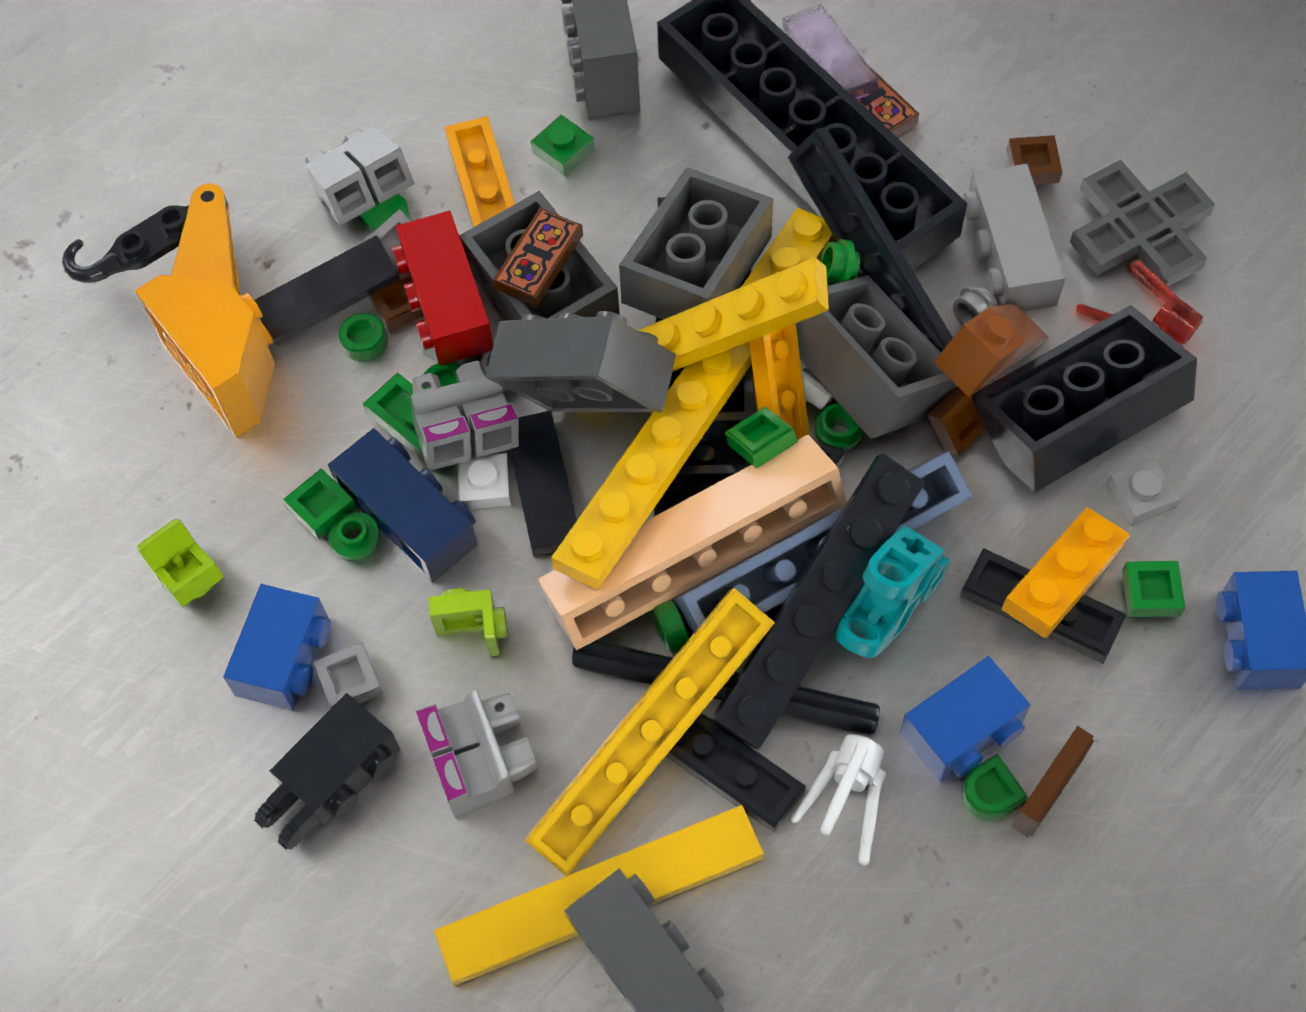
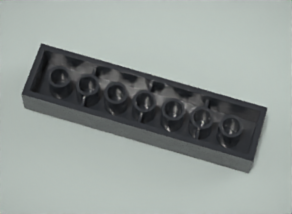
(780, 95)

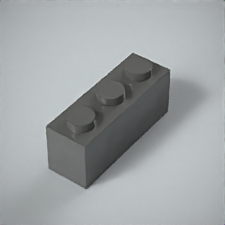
(638, 951)

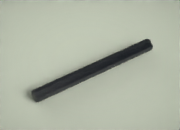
(804, 704)

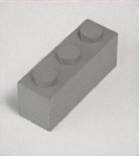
(1014, 238)

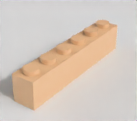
(700, 540)

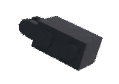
(328, 770)

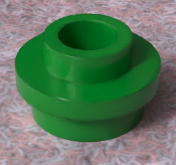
(840, 261)
(837, 416)
(359, 547)

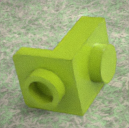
(179, 562)
(469, 611)

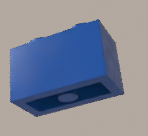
(1264, 629)
(277, 647)
(965, 720)

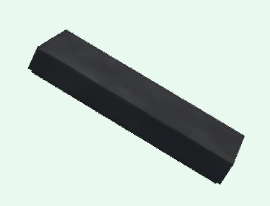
(326, 289)
(542, 483)
(1086, 628)
(737, 772)

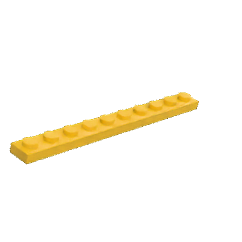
(671, 435)

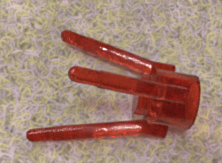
(1174, 317)

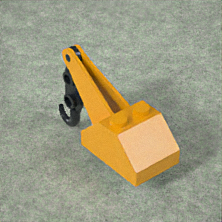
(200, 306)

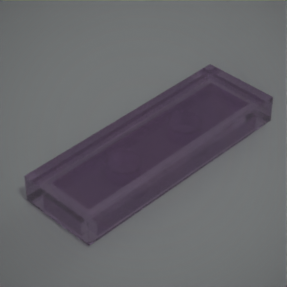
(829, 46)

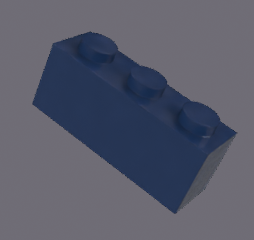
(405, 503)

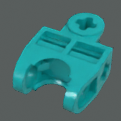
(894, 585)

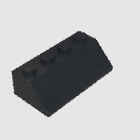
(1085, 396)

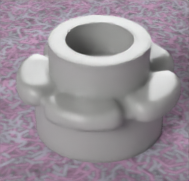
(972, 303)

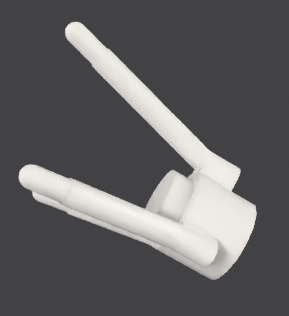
(854, 768)

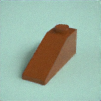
(989, 346)

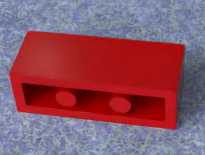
(442, 288)

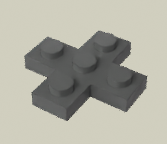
(1142, 223)

